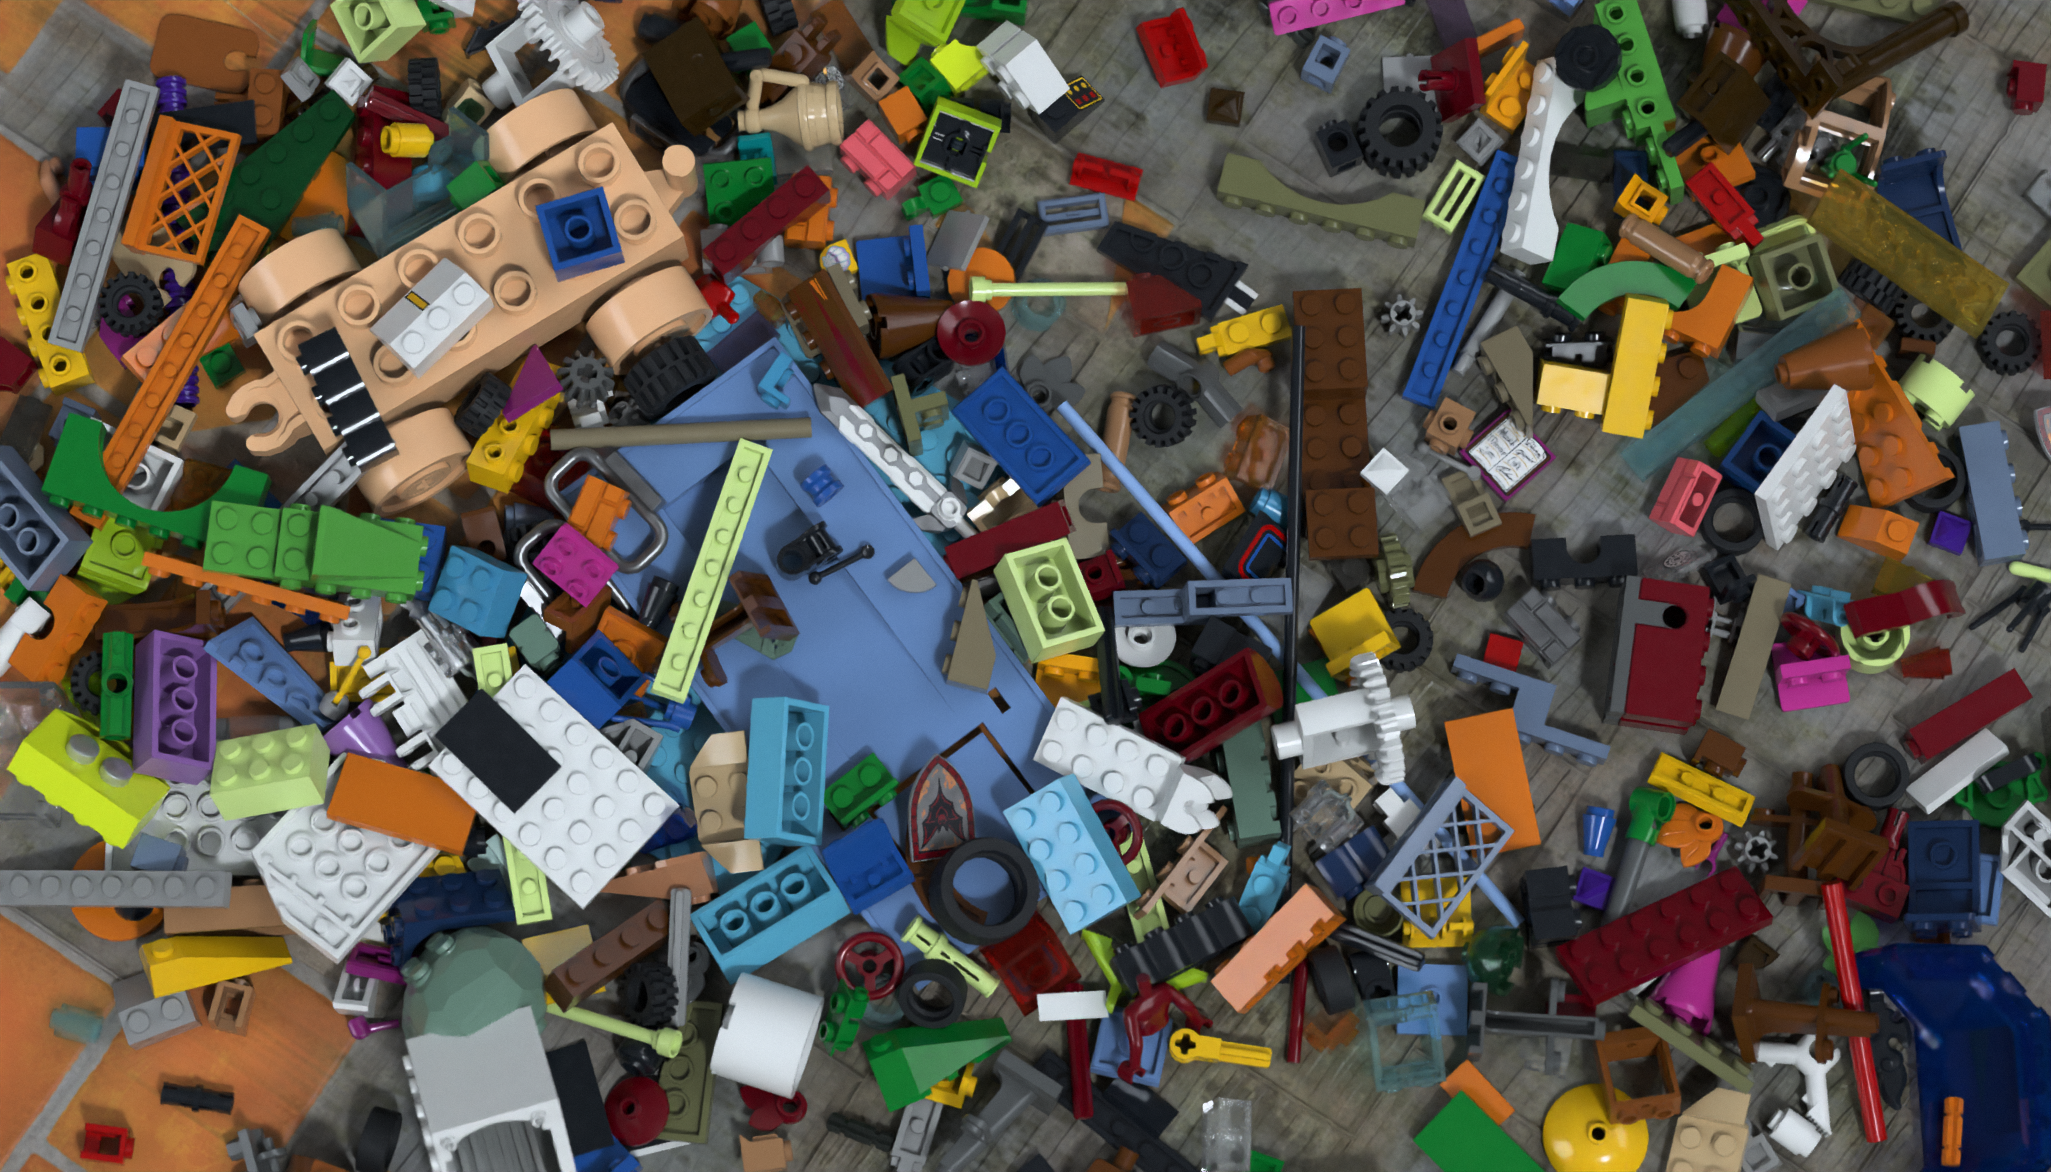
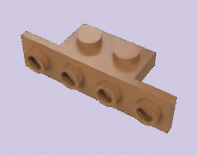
(1188, 877)

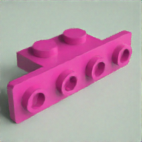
(1302, 14)

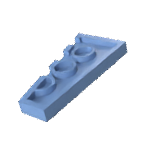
(270, 670)

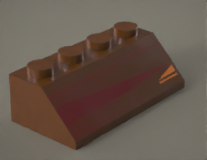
(837, 340)

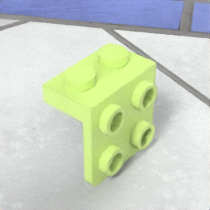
(1736, 258)

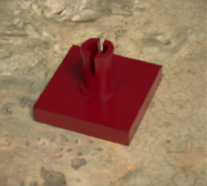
(1456, 80)

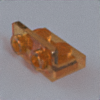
(1257, 452)
(198, 483)

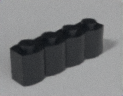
(347, 399)
(1181, 947)

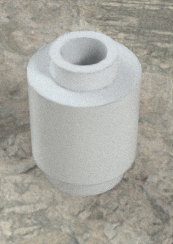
(1690, 17)
(1793, 1132)

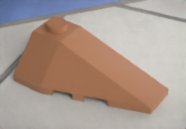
(658, 879)

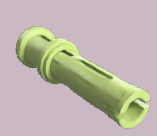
(934, 943)

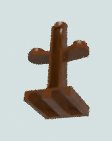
(758, 607)
(1840, 841)
(1794, 883)
(1758, 1016)

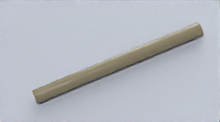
(681, 433)

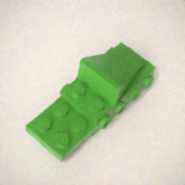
(1637, 93)
(317, 549)

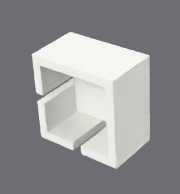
(1022, 68)

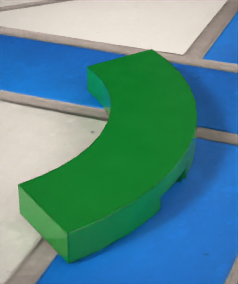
(1616, 279)

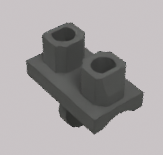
(256, 1150)

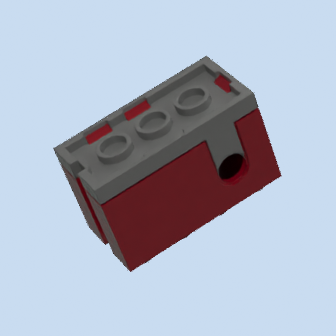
(1658, 667)

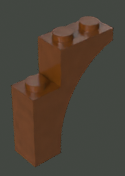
(189, 616)

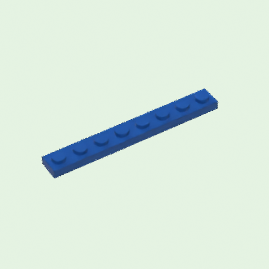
(1462, 284)

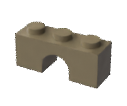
(1090, 538)

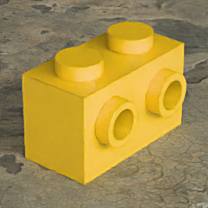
(1571, 388)

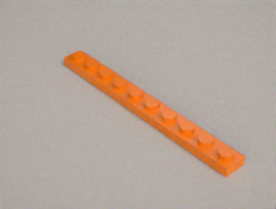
(179, 356)

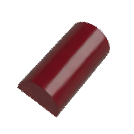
(1214, 706)

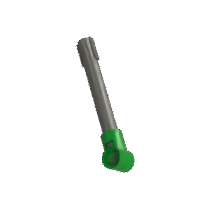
(1649, 811)

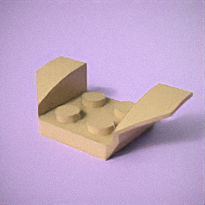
(719, 802)
(1711, 1134)

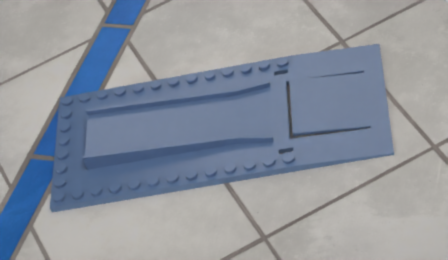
(860, 640)

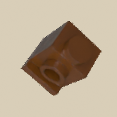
(1719, 755)

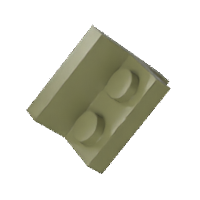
(923, 411)

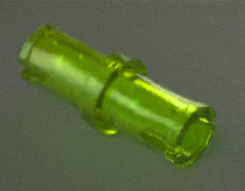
(1731, 428)

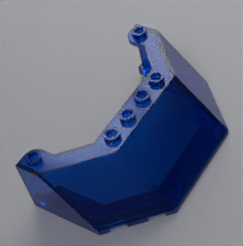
(1972, 1042)

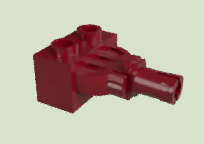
(60, 227)
(1884, 888)

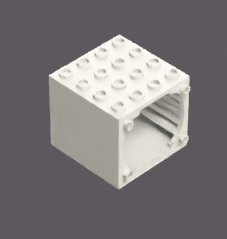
(489, 1100)

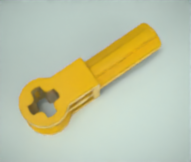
(1214, 1050)

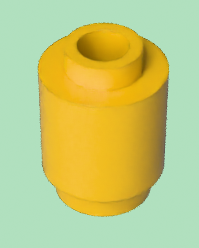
(406, 140)

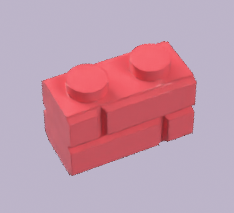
(876, 160)
(1685, 497)

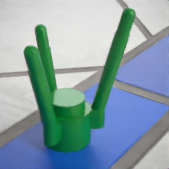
(1846, 160)

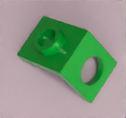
(319, 61)

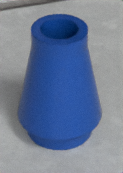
(1597, 830)

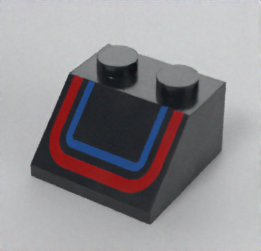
(1258, 551)

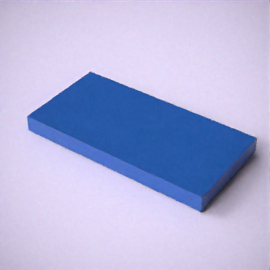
(1020, 437)

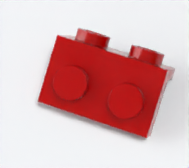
(1172, 48)

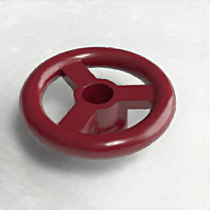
(1808, 637)
(1122, 827)
(892, 952)

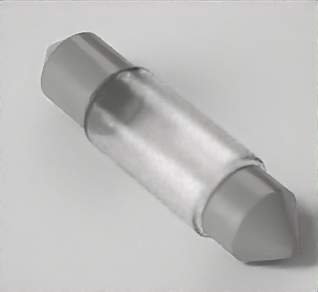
(252, 724)

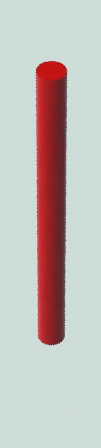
(1852, 999)

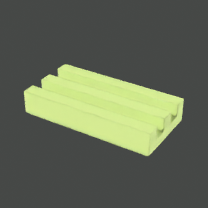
(1439, 221)

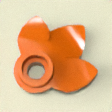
(1685, 833)

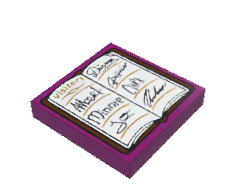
(1507, 457)

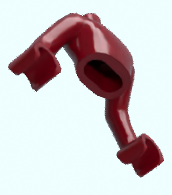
(1148, 1015)

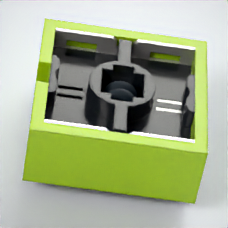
(957, 142)

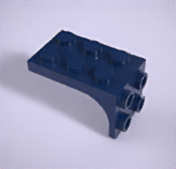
(1919, 190)
(1944, 878)
(445, 904)

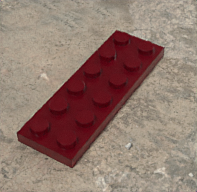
(1663, 936)

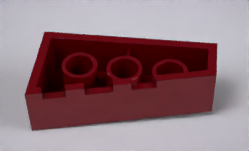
(369, 155)

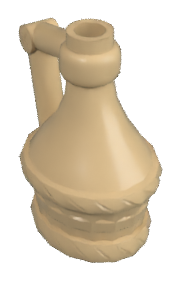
(806, 115)

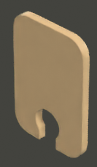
(150, 264)

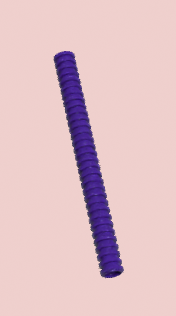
(172, 99)

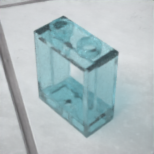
(1400, 1010)

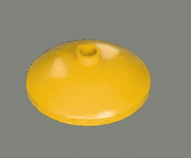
(1569, 1134)

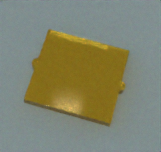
(1897, 577)

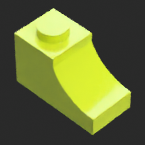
(958, 65)

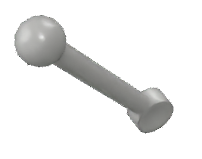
(1473, 472)

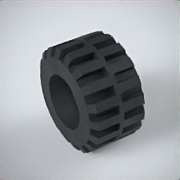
(1404, 106)
(669, 376)

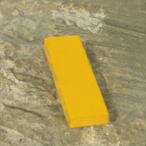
(1701, 789)

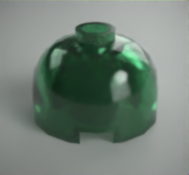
(1493, 956)

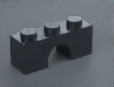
(1554, 567)

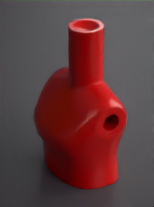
(718, 297)

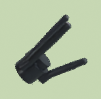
(2032, 601)

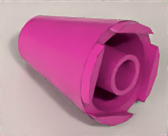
(1690, 992)

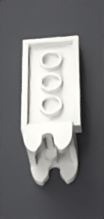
(1130, 769)

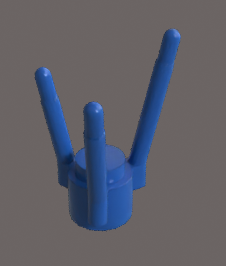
(678, 714)

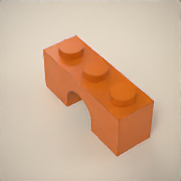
(75, 612)

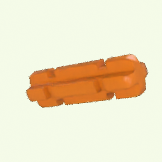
(1952, 1131)

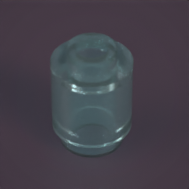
(76, 1024)

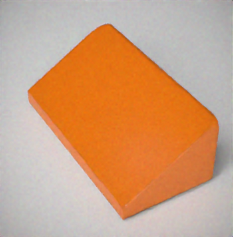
(1474, 1084)

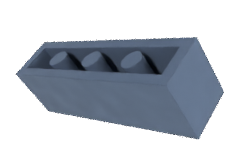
(1991, 494)

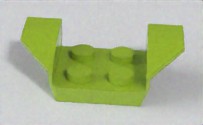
(917, 24)
(115, 560)

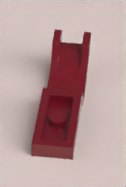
(1903, 608)

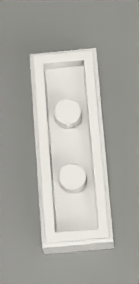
(1957, 771)

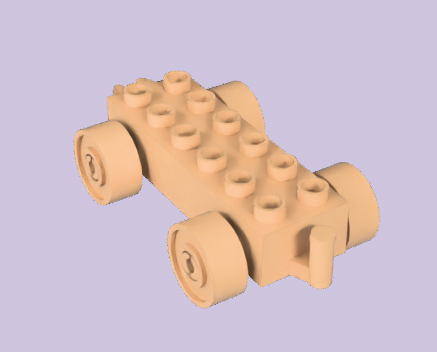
(542, 155)

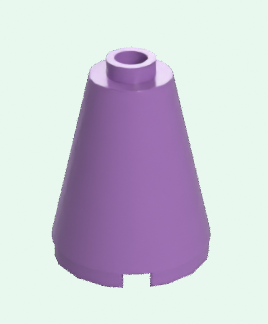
(364, 736)

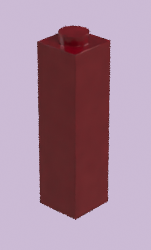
(1014, 535)
(1966, 717)

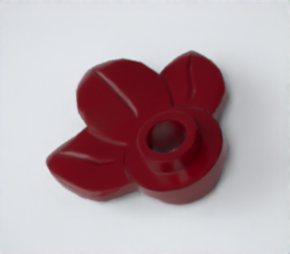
(769, 1109)

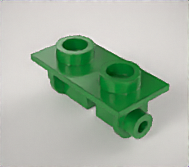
(837, 1030)

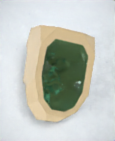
(470, 101)

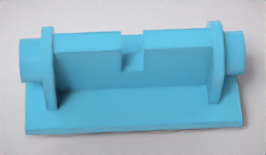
(1826, 605)

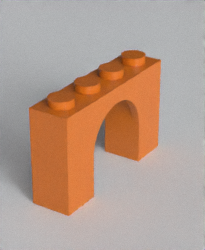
(1705, 325)

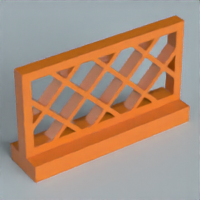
(153, 190)

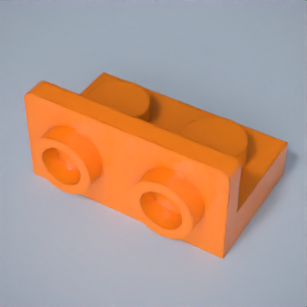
(1204, 506)

